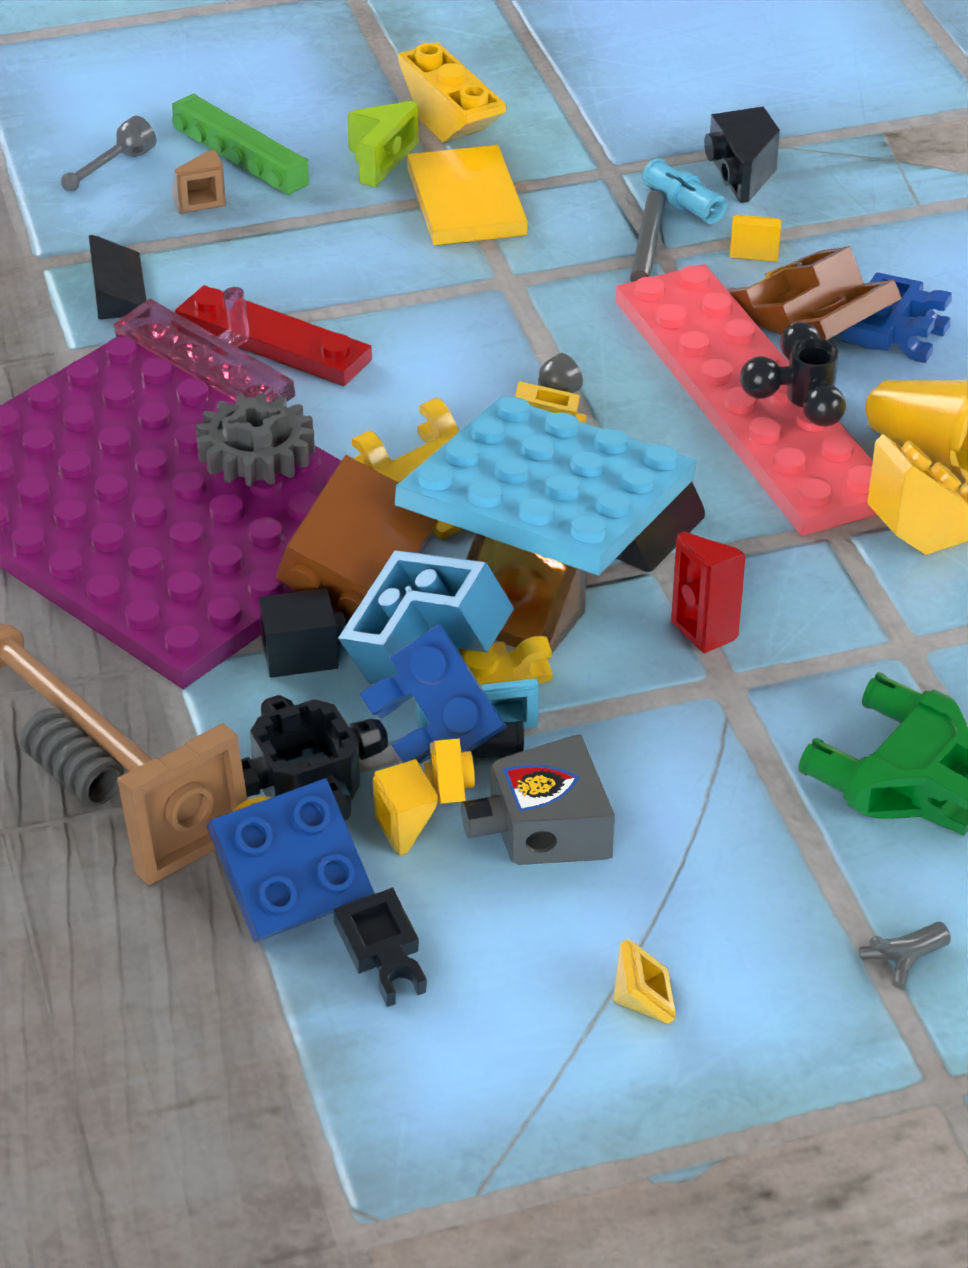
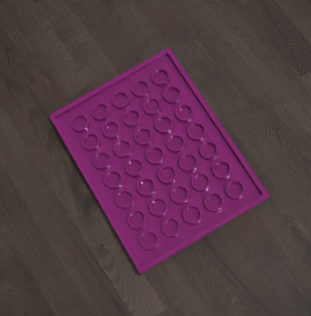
(128, 523)

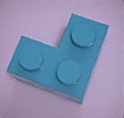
(414, 597)

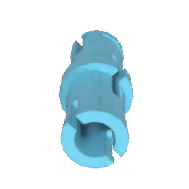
(684, 191)

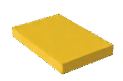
(466, 195)

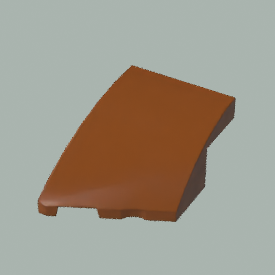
(816, 290)

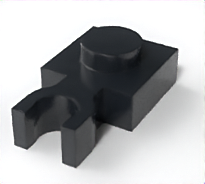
(381, 937)

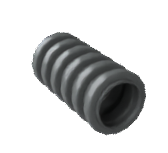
(71, 757)

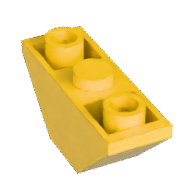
(447, 93)
(916, 499)

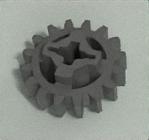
(255, 439)

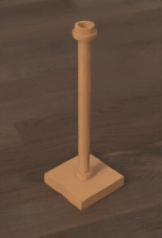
(162, 798)

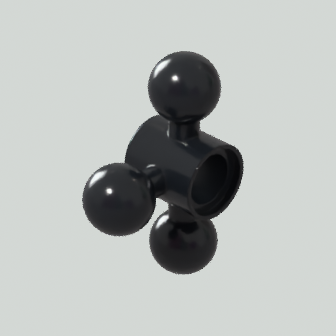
(808, 377)

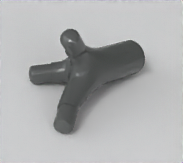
(907, 948)

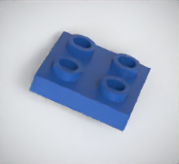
(289, 859)

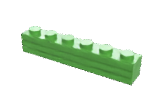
(240, 144)

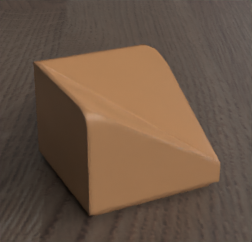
(199, 184)

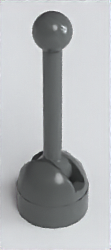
(133, 139)
(561, 374)

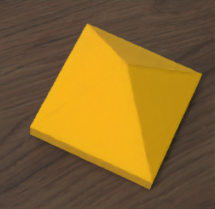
(643, 983)

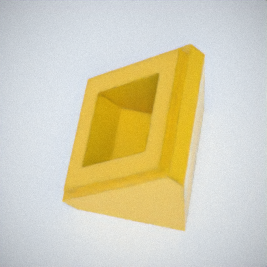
(755, 238)

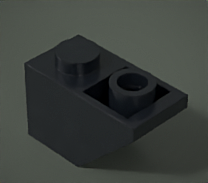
(743, 149)

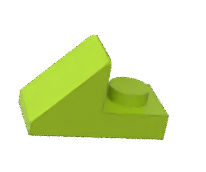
(382, 138)

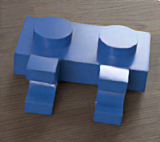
(894, 321)
(444, 690)

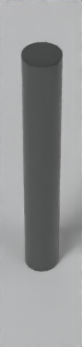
(648, 236)

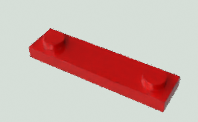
(283, 337)

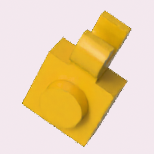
(520, 664)
(450, 770)

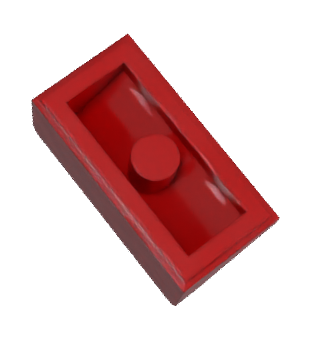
(707, 591)

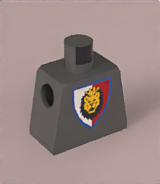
(545, 806)

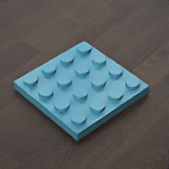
(547, 484)

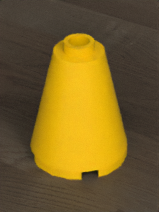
(928, 415)

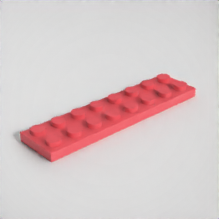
(705, 340)

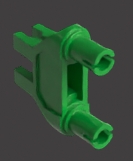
(914, 771)

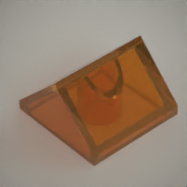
(544, 592)

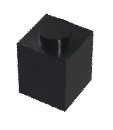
(300, 632)

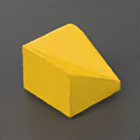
(403, 803)

